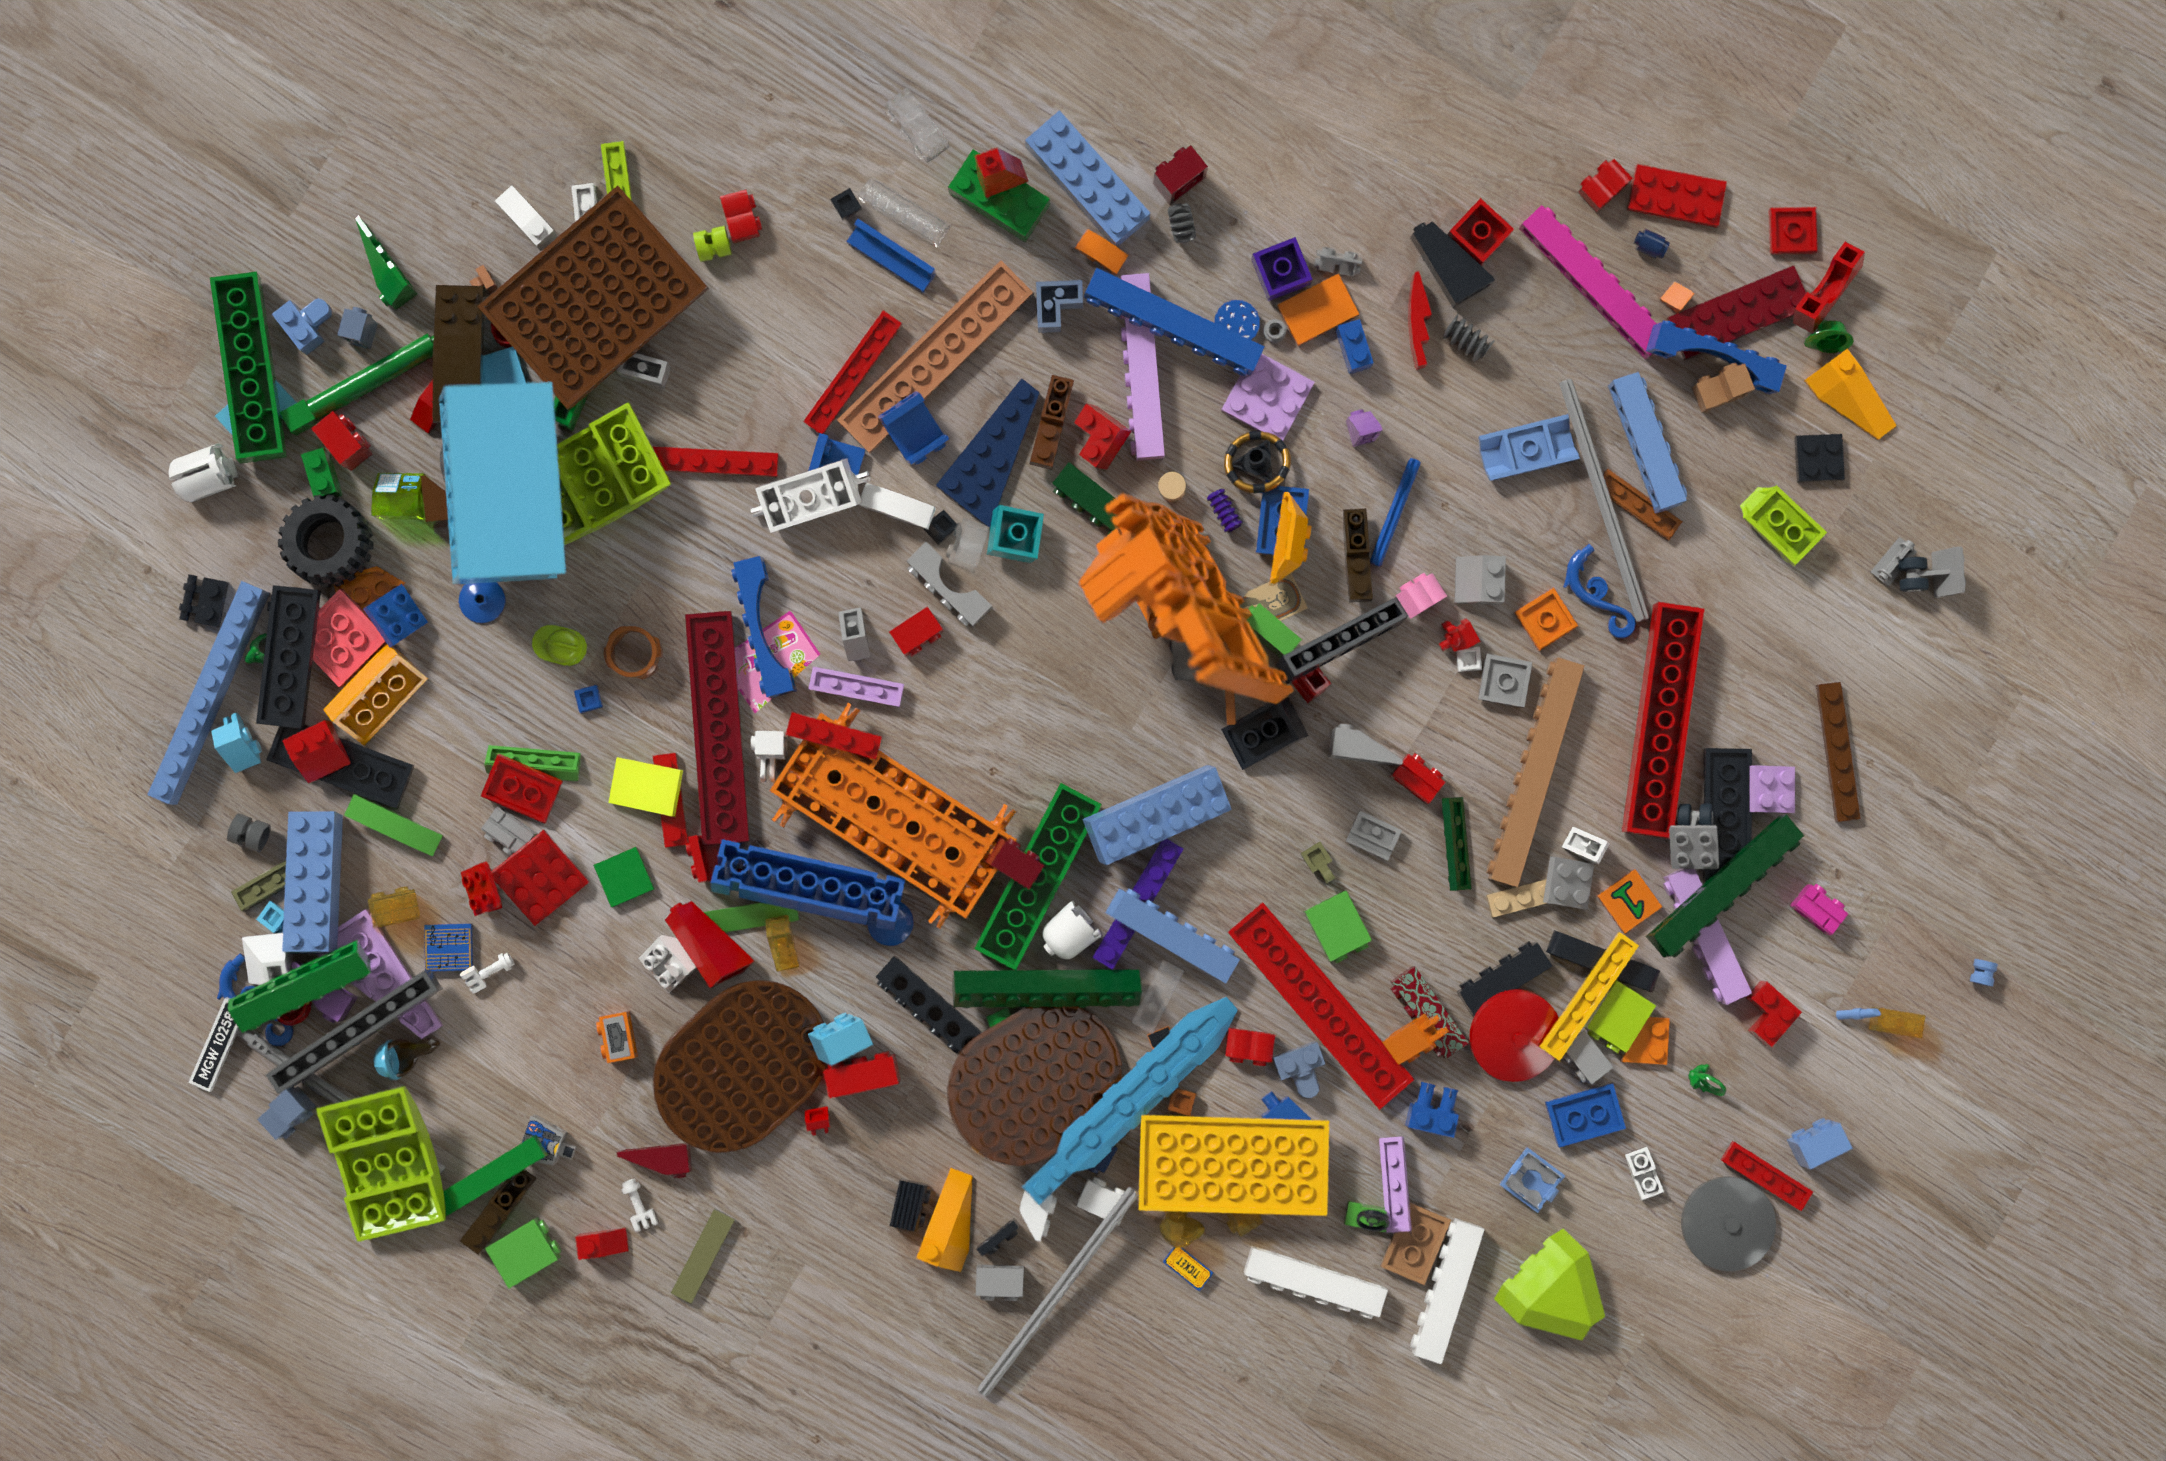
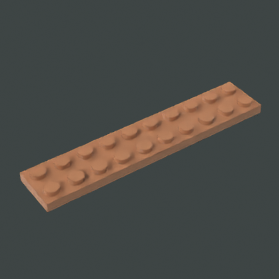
(938, 352)

